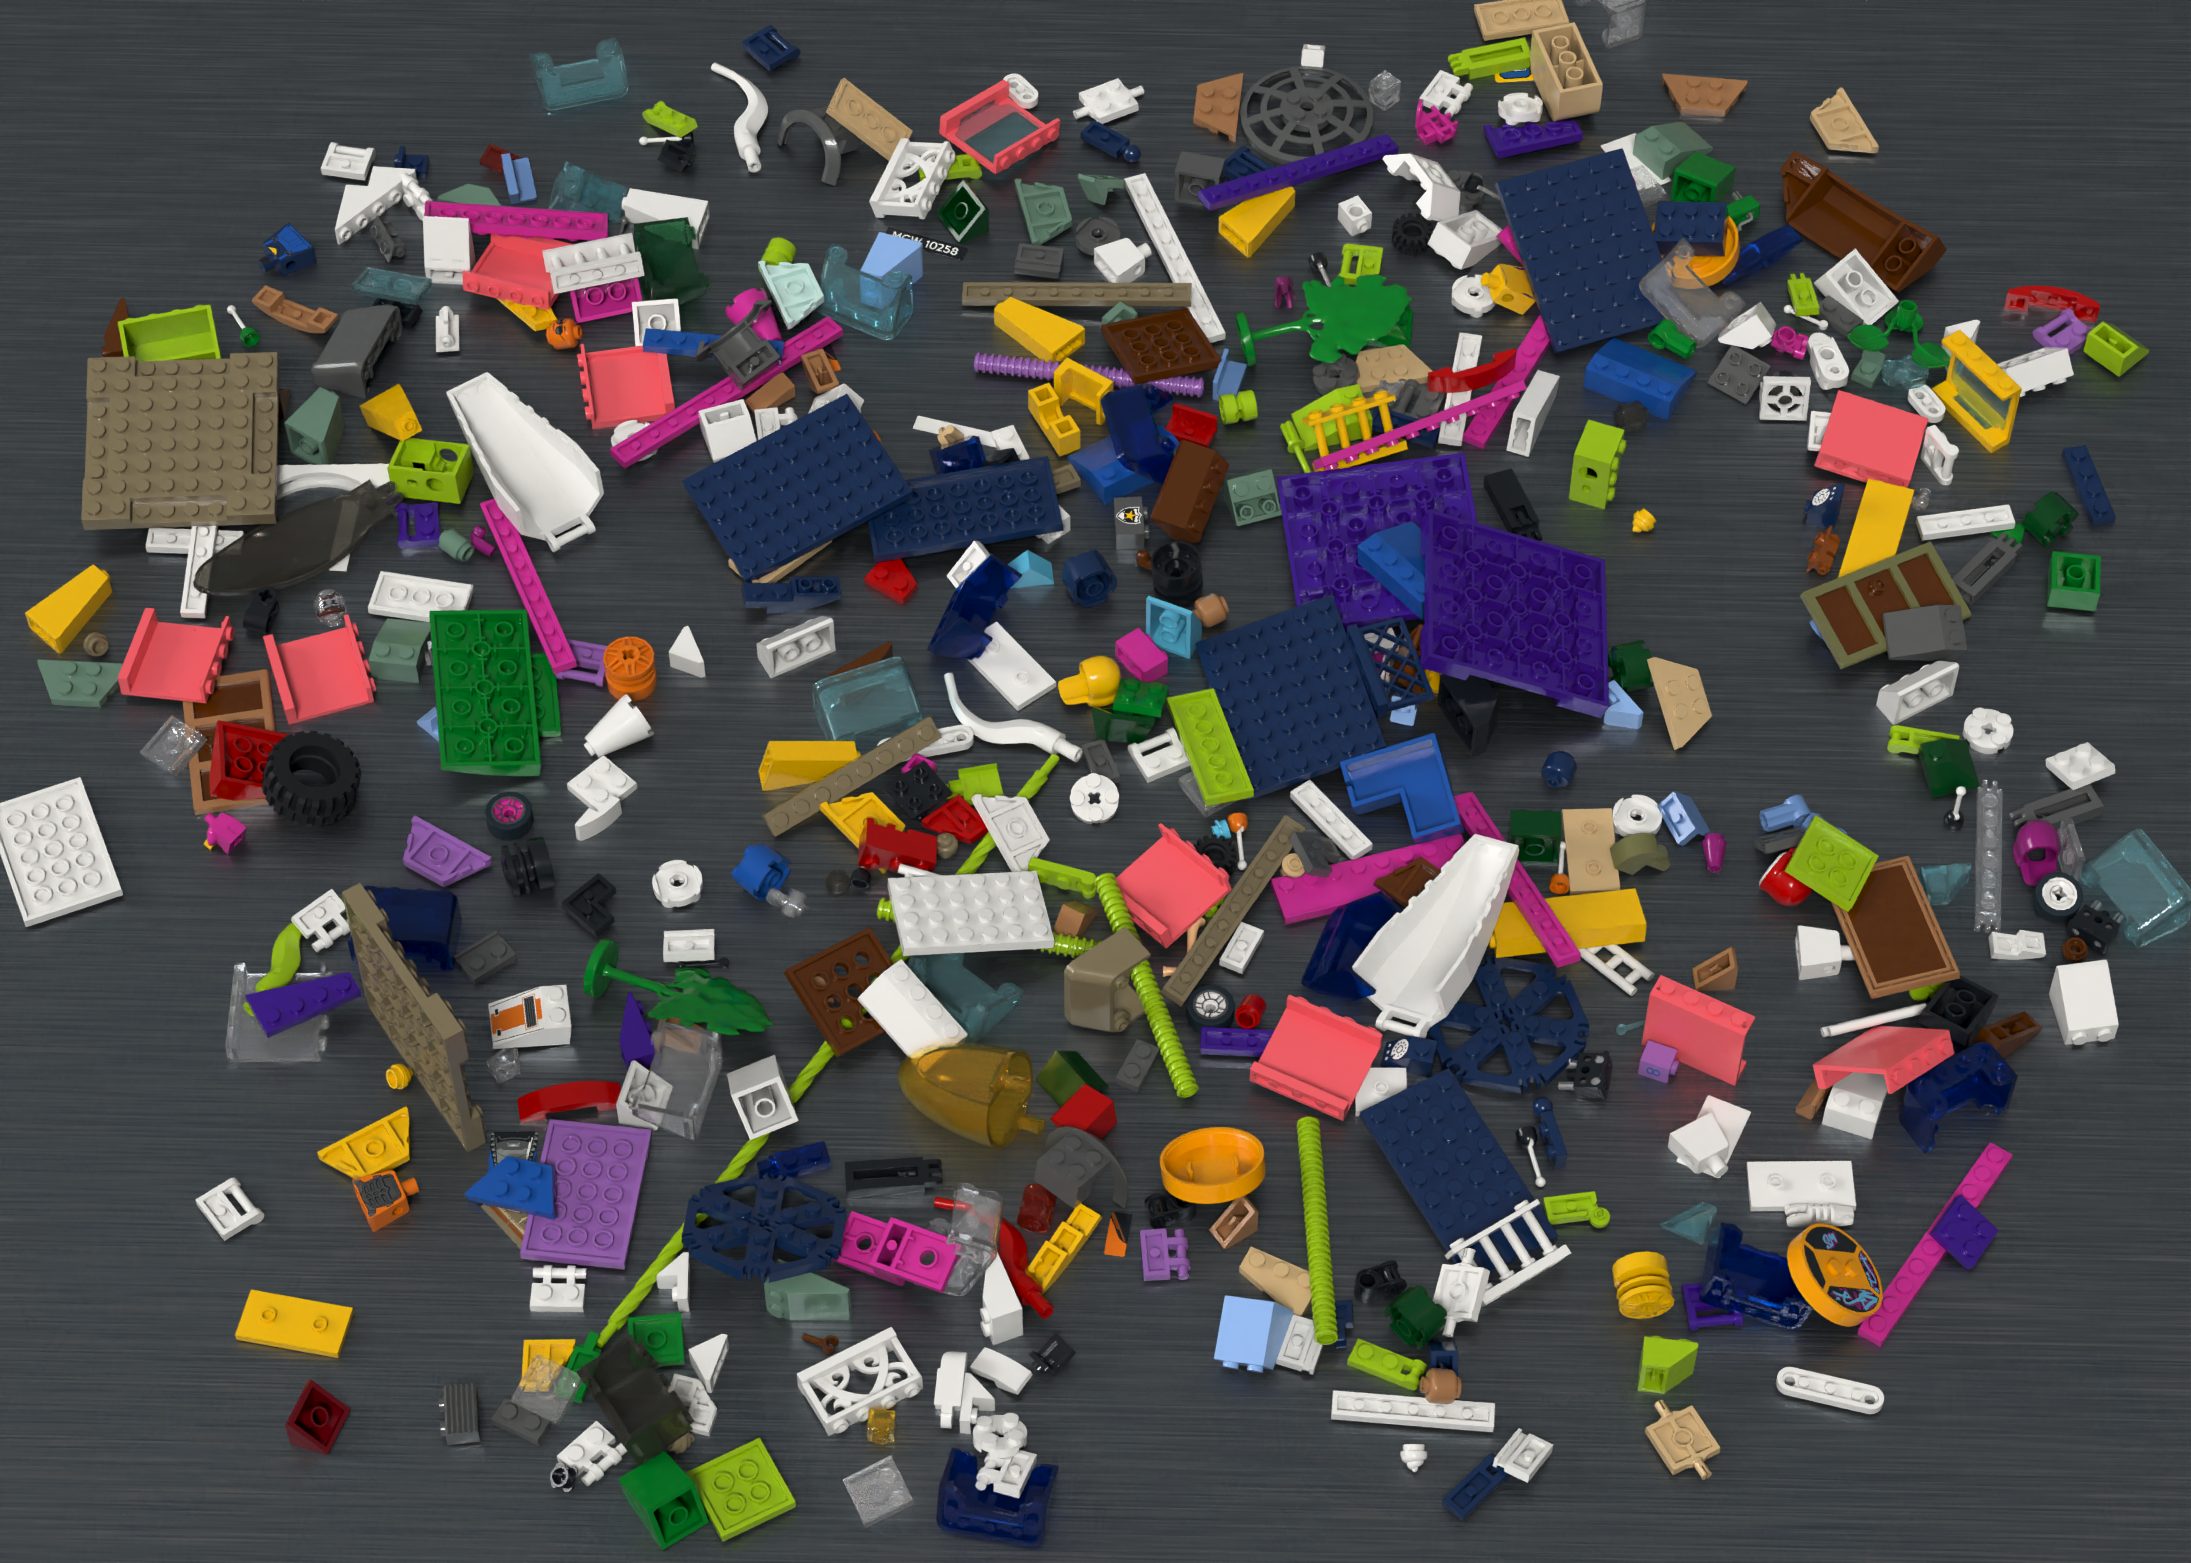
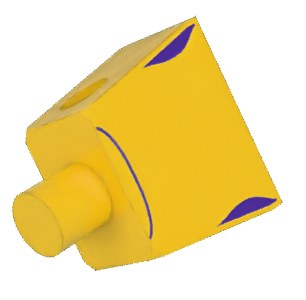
(1509, 287)

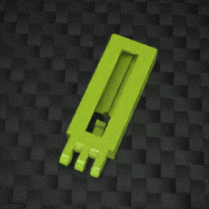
(1491, 59)

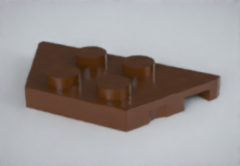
(1407, 880)

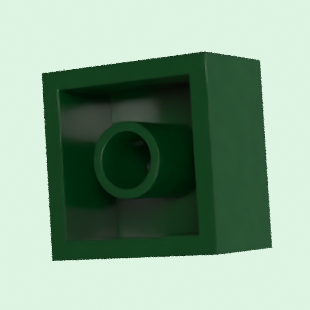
(1536, 835)

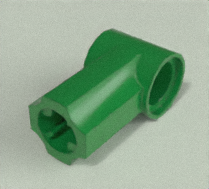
(1667, 336)

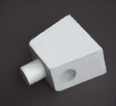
(1121, 260)
(1819, 952)
(1701, 1145)

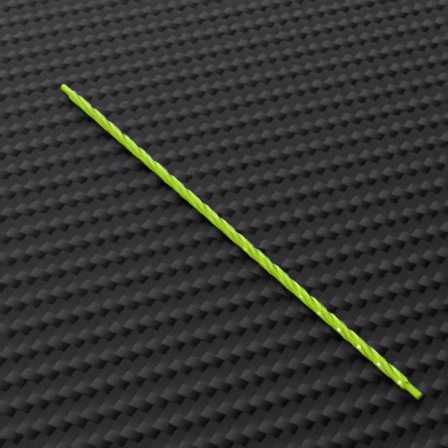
(796, 1090)

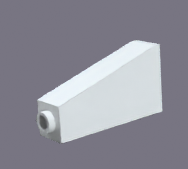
(651, 206)
(1532, 412)

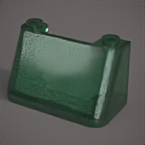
(669, 260)

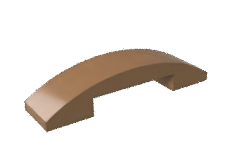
(293, 314)

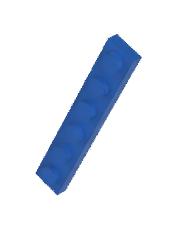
(687, 343)

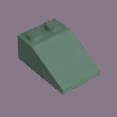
(1667, 146)
(400, 651)
(807, 1298)

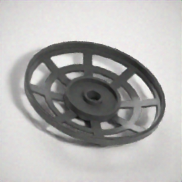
(1304, 121)

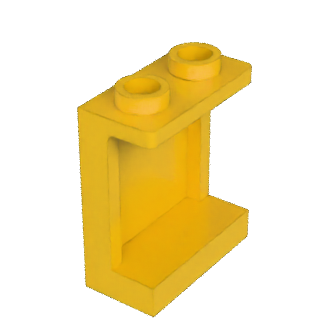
(1081, 385)

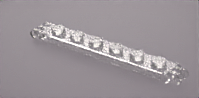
(1988, 857)

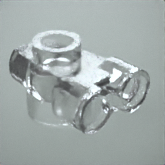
(791, 903)

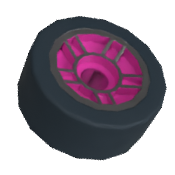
(507, 805)

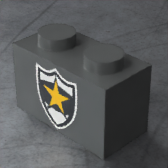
(1129, 523)

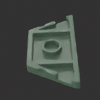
(1043, 210)
(79, 682)

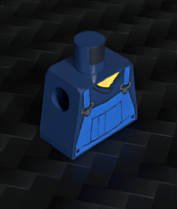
(287, 252)

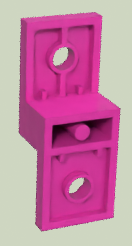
(897, 1252)

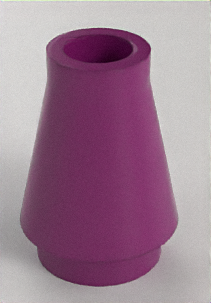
(1714, 851)

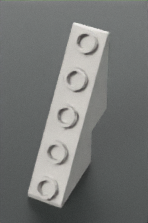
(364, 203)

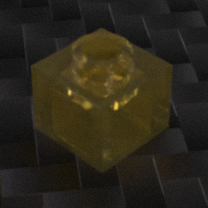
(881, 1426)

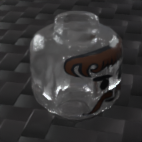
(330, 608)

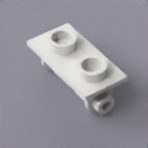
(447, 330)

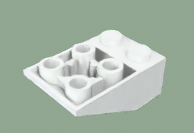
(447, 249)

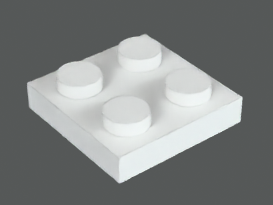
(2080, 766)
(600, 782)

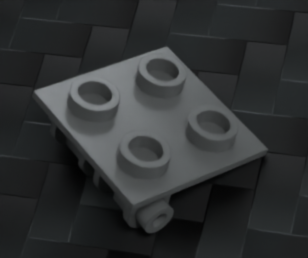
(1739, 374)

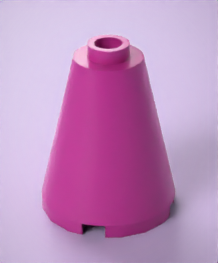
(766, 326)

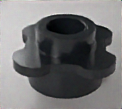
(557, 1476)

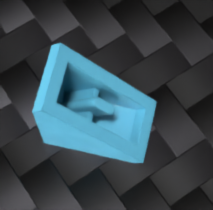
(1034, 570)

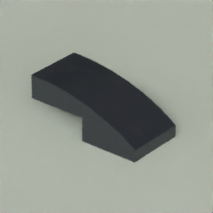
(408, 312)

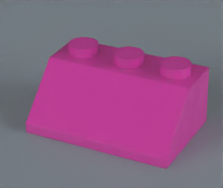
(605, 299)

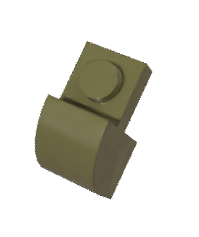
(1637, 851)

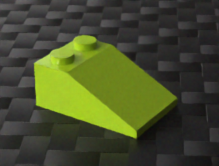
(1338, 396)

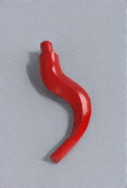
(1015, 1261)

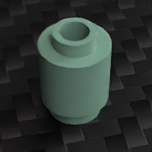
(456, 545)

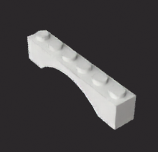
(341, 476)

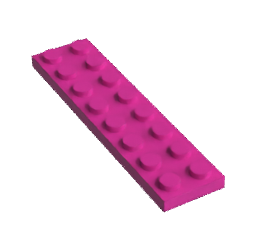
(525, 221)

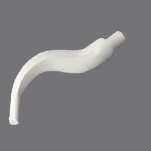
(750, 121)
(1013, 730)

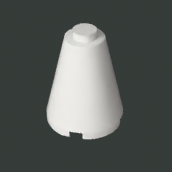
(617, 729)

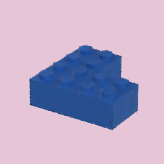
(1408, 774)

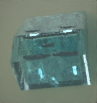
(586, 192)

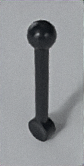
(723, 963)

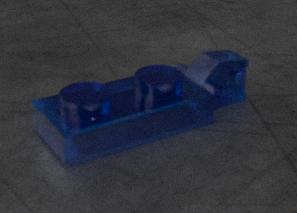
(796, 1161)

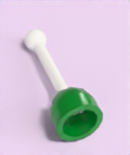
(248, 335)

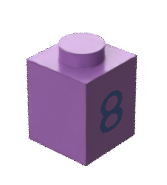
(1658, 1062)

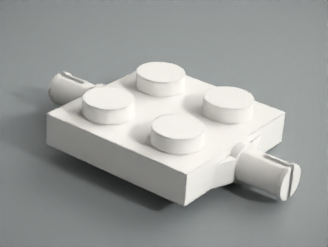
(1108, 101)
(1461, 1291)

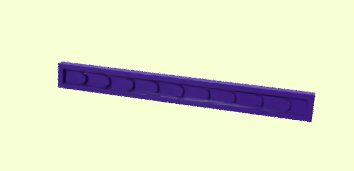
(1297, 172)

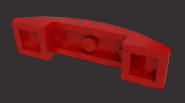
(2052, 298)
(1470, 379)
(568, 1097)

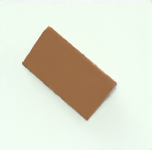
(1812, 1100)

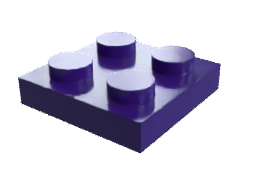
(1963, 1232)

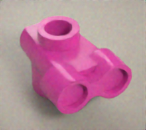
(1787, 341)

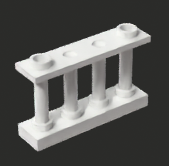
(593, 263)
(1530, 1266)

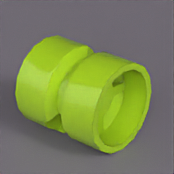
(779, 251)
(1238, 407)

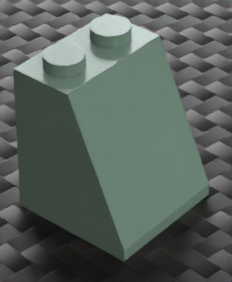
(316, 428)

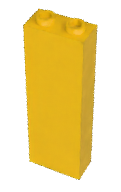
(1877, 525)
(1587, 919)

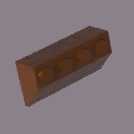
(1189, 492)

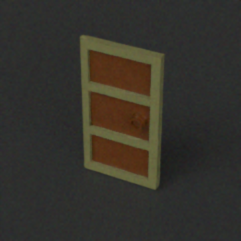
(1852, 606)

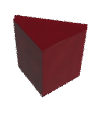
(316, 1419)

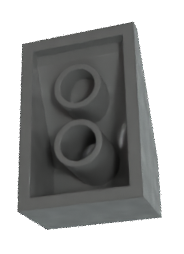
(1925, 633)

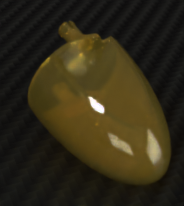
(972, 1090)

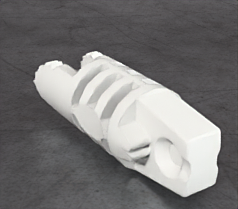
(1805, 1215)

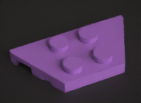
(441, 855)

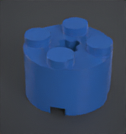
(761, 870)

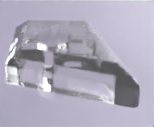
(504, 1064)

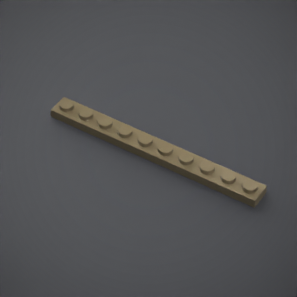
(1078, 293)
(1231, 912)

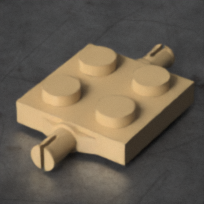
(1682, 1440)

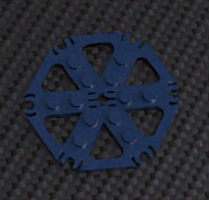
(1524, 1027)
(764, 1228)

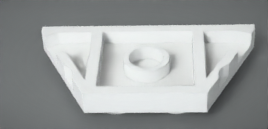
(1012, 828)

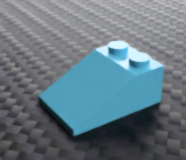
(1172, 627)

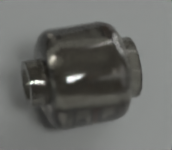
(1631, 416)

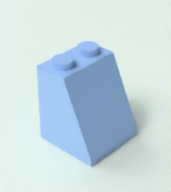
(894, 254)
(1251, 1333)

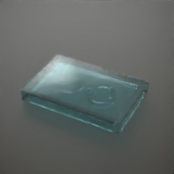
(391, 285)

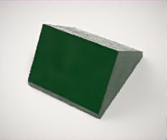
(965, 213)
(1120, 725)
(1066, 1074)

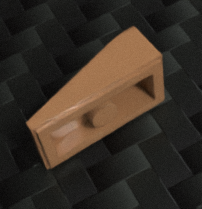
(772, 394)

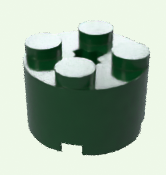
(2050, 519)
(1630, 666)
(1415, 1317)

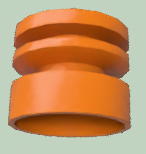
(630, 668)

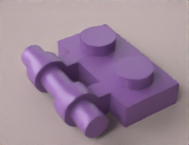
(1156, 1258)

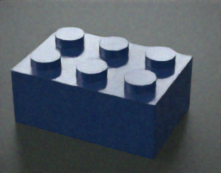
(1700, 223)

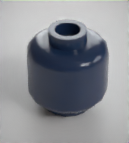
(1558, 769)

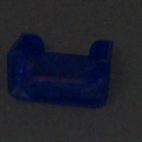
(992, 1514)

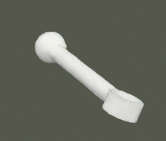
(1821, 324)

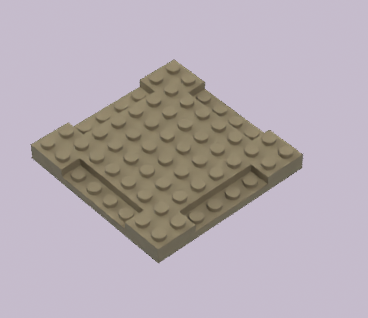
(181, 442)
(413, 1018)

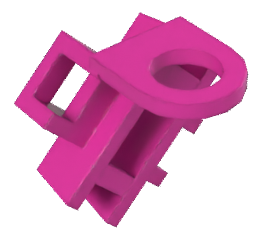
(1433, 129)

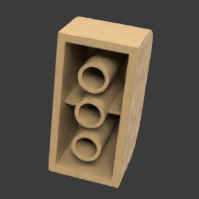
(1564, 72)

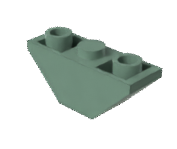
(470, 195)

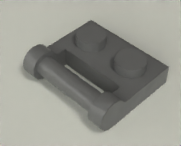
(1427, 403)

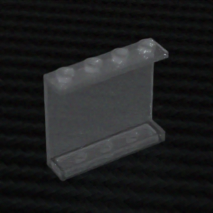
(248, 1041)

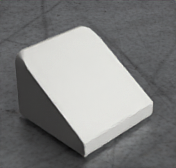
(1313, 55)

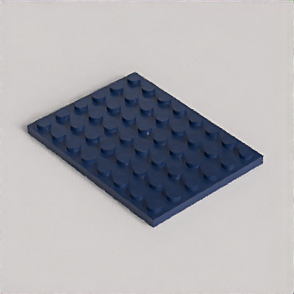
(1584, 248)
(797, 488)
(1291, 695)

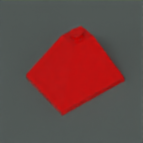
(240, 760)

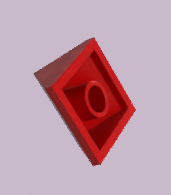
(1087, 1111)

